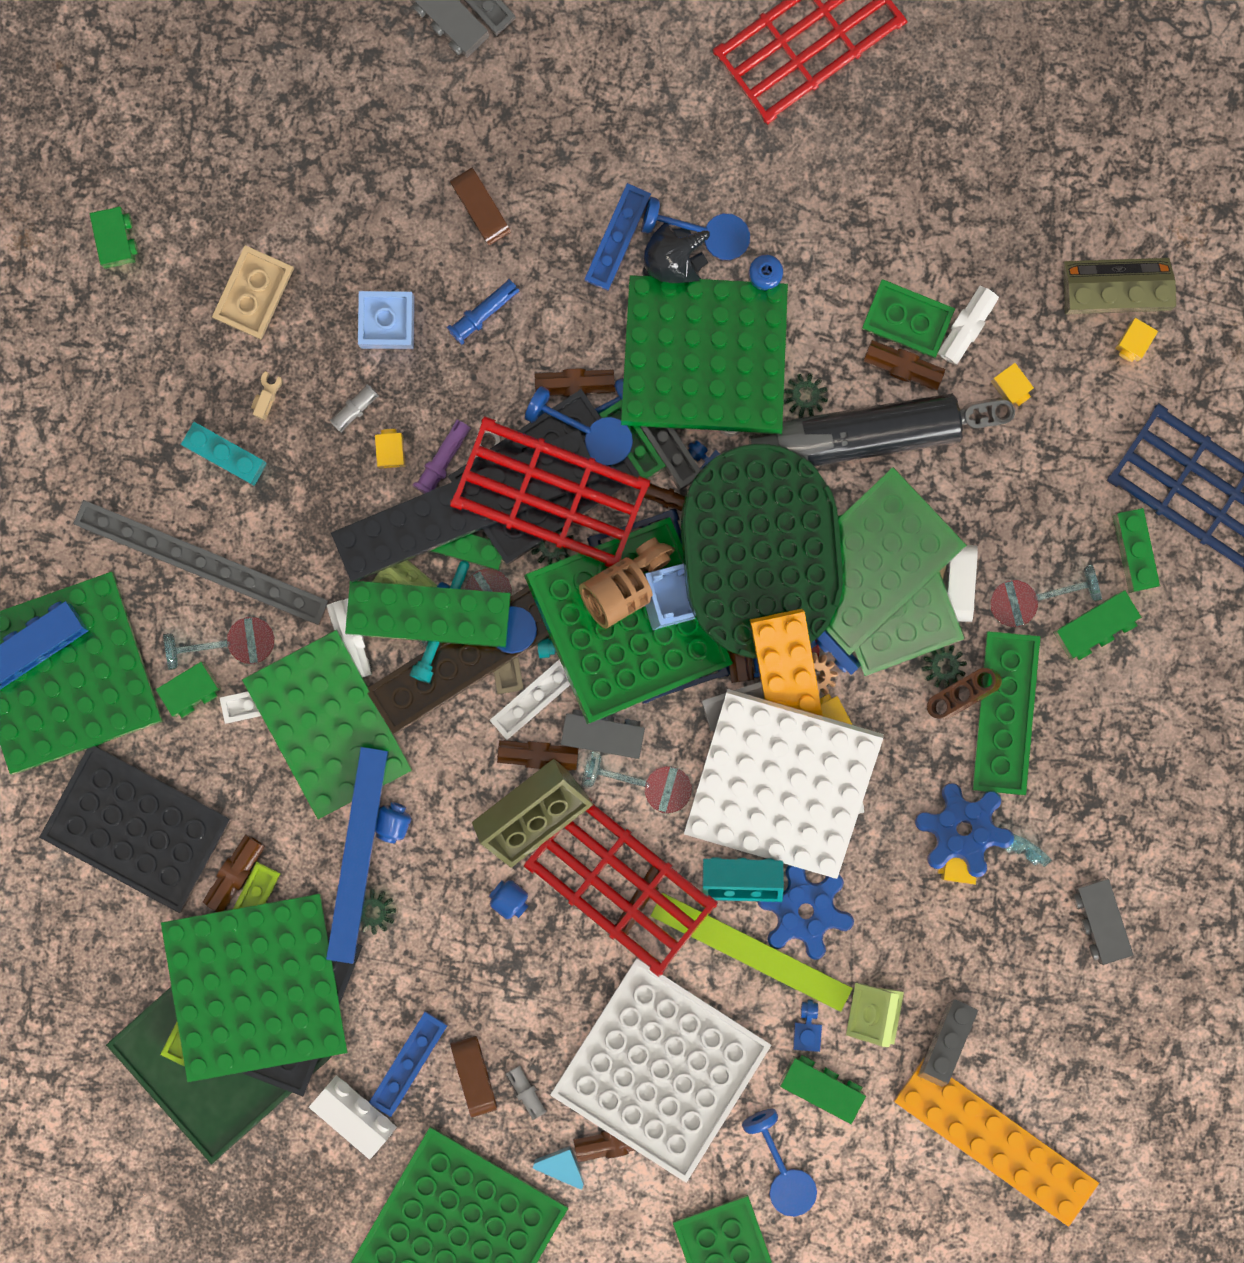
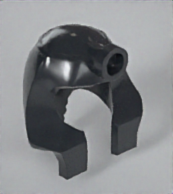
(669, 252)

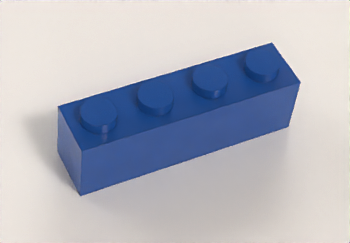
(38, 641)

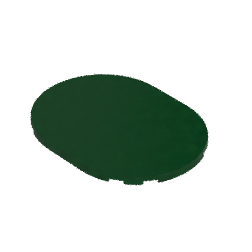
(760, 544)

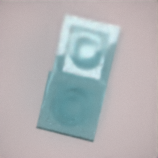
(1033, 854)

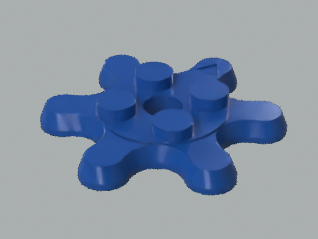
(970, 847)
(824, 914)

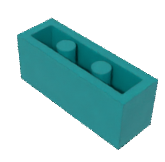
(224, 453)
(743, 879)

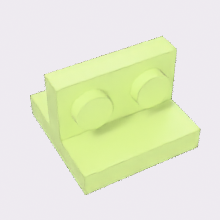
(874, 1014)

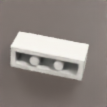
(353, 1117)

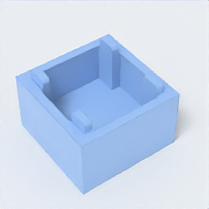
(386, 320)
(669, 599)

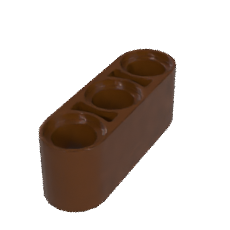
(480, 206)
(951, 693)
(473, 1076)

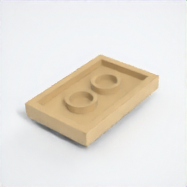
(253, 292)

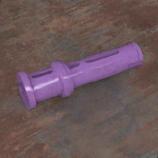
(436, 468)

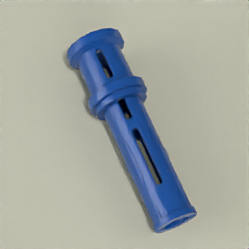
(473, 319)

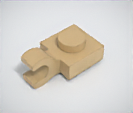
(264, 402)

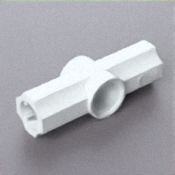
(968, 325)
(355, 644)

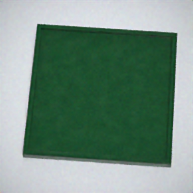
(208, 1111)

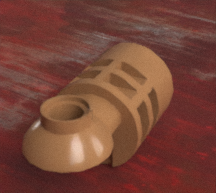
(623, 586)

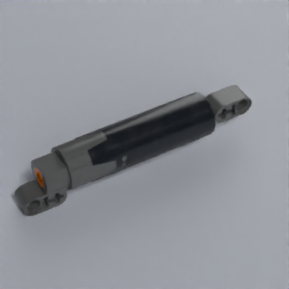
(883, 429)

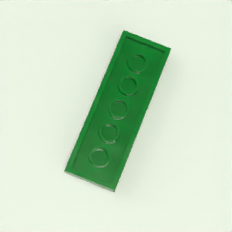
(428, 614)
(1007, 714)

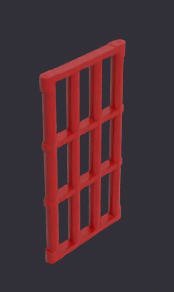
(797, 62)
(531, 471)
(631, 911)

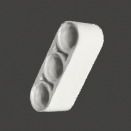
(962, 581)

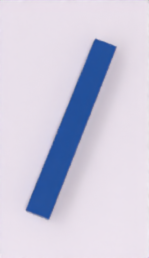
(357, 855)

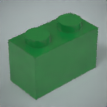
(113, 237)
(188, 690)

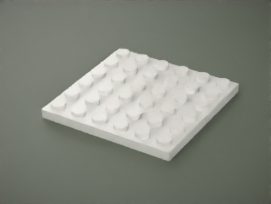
(783, 783)
(660, 1070)

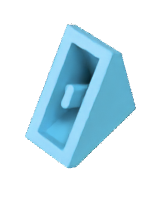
(561, 1166)

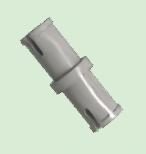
(354, 408)
(526, 1092)

